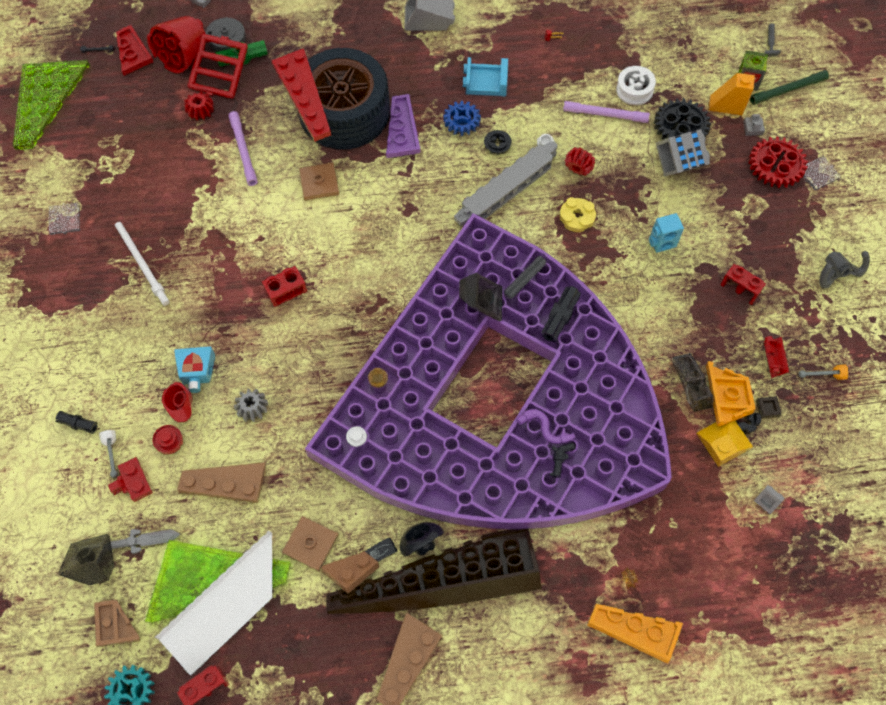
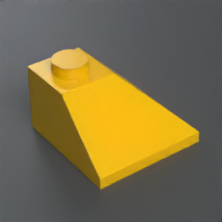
(724, 441)

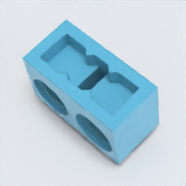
(666, 233)

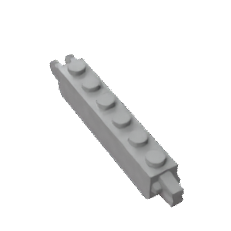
(508, 183)

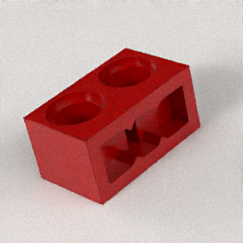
(287, 290)

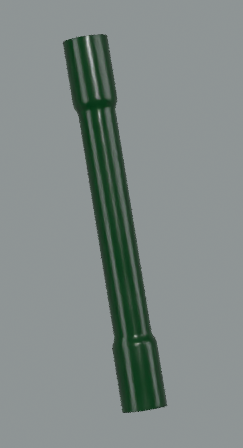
(812, 79)

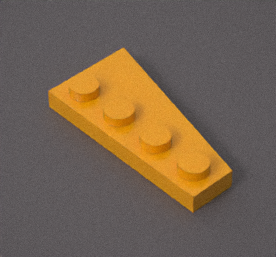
(644, 633)

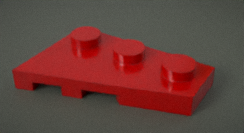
(132, 51)

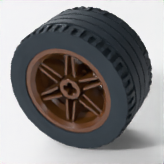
(352, 96)

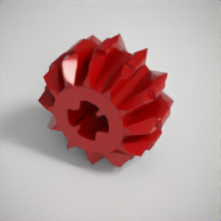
(199, 106)
(580, 161)

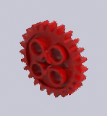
(789, 169)

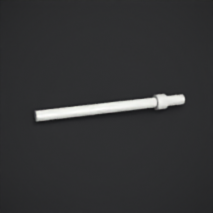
(156, 288)

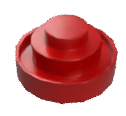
(167, 439)

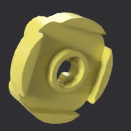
(581, 206)

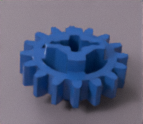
(461, 118)

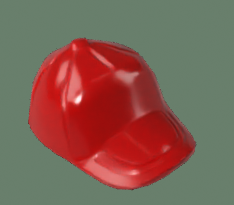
(178, 401)

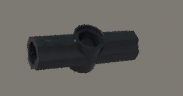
(560, 314)

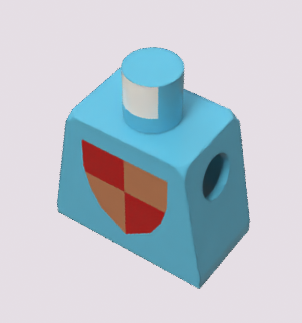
(195, 366)

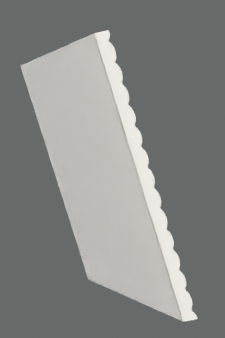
(221, 608)

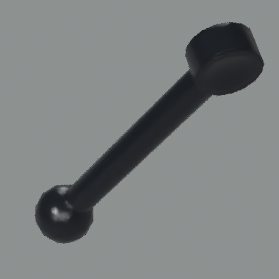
(83, 49)

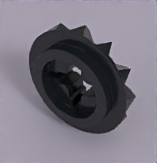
(503, 138)

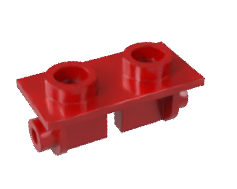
(776, 356)

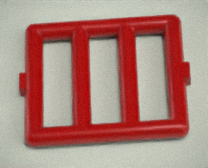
(234, 79)

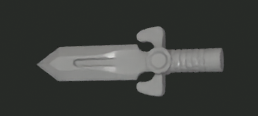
(144, 539)

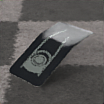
(382, 549)

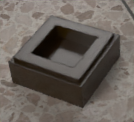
(768, 407)

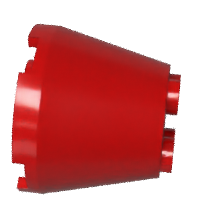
(176, 42)

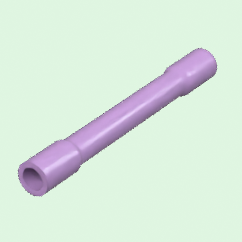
(609, 112)
(248, 168)

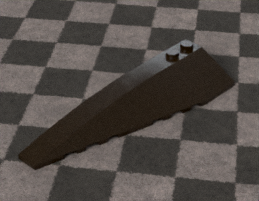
(477, 571)

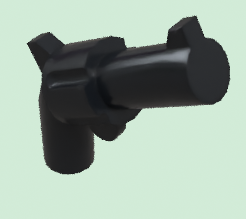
(559, 457)

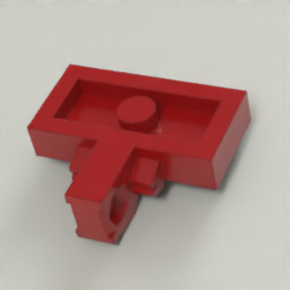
(131, 480)

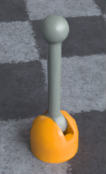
(839, 372)

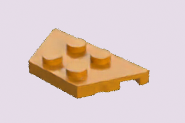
(731, 394)

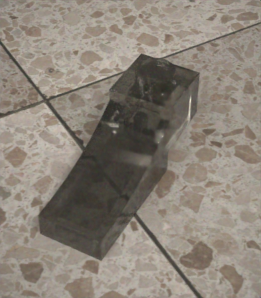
(693, 382)

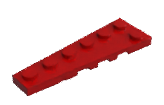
(300, 85)

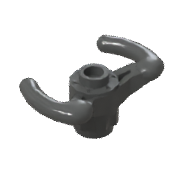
(840, 266)

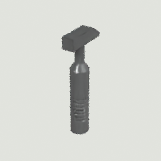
(771, 41)

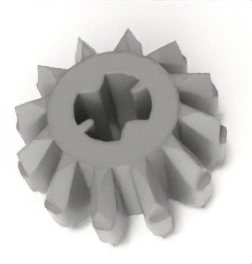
(248, 399)

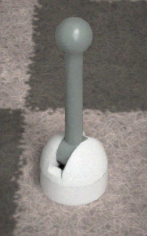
(109, 438)

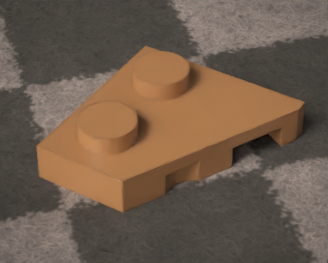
(351, 570)
(112, 625)

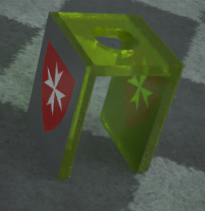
(754, 64)

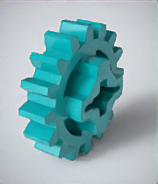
(136, 684)

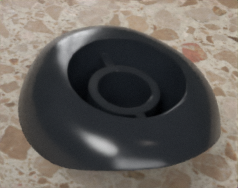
(420, 538)

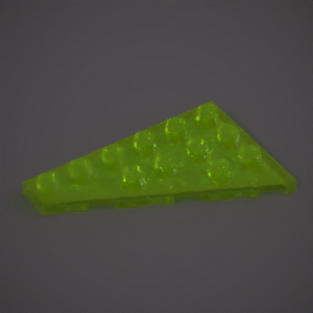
(41, 96)
(189, 571)

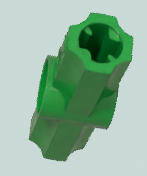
(254, 50)

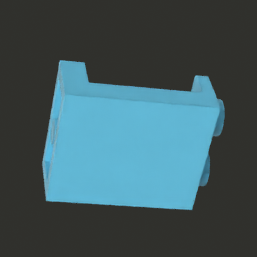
(486, 78)

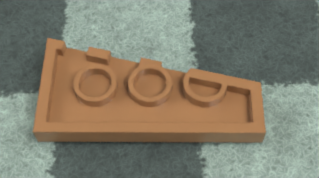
(225, 482)
(408, 659)

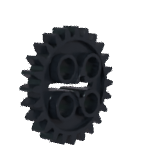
(681, 118)

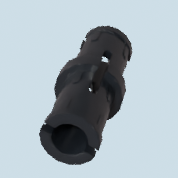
(76, 422)

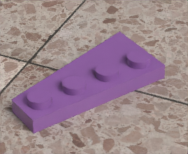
(402, 129)

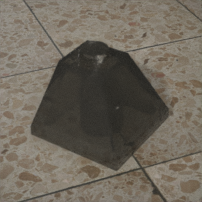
(482, 295)
(89, 561)

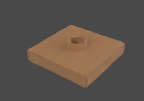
(318, 181)
(310, 543)

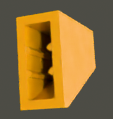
(733, 95)

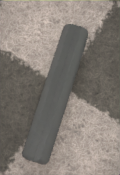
(524, 277)

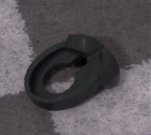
(755, 420)

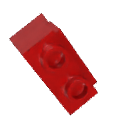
(745, 280)
(202, 685)

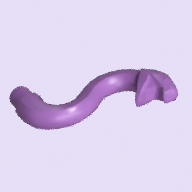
(564, 438)

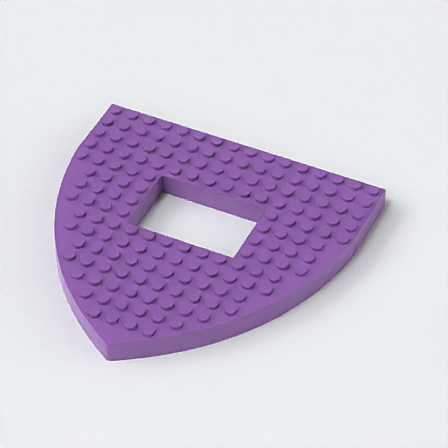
(451, 475)

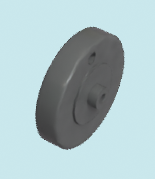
(226, 27)

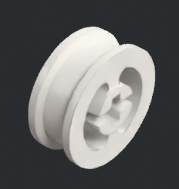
(637, 78)

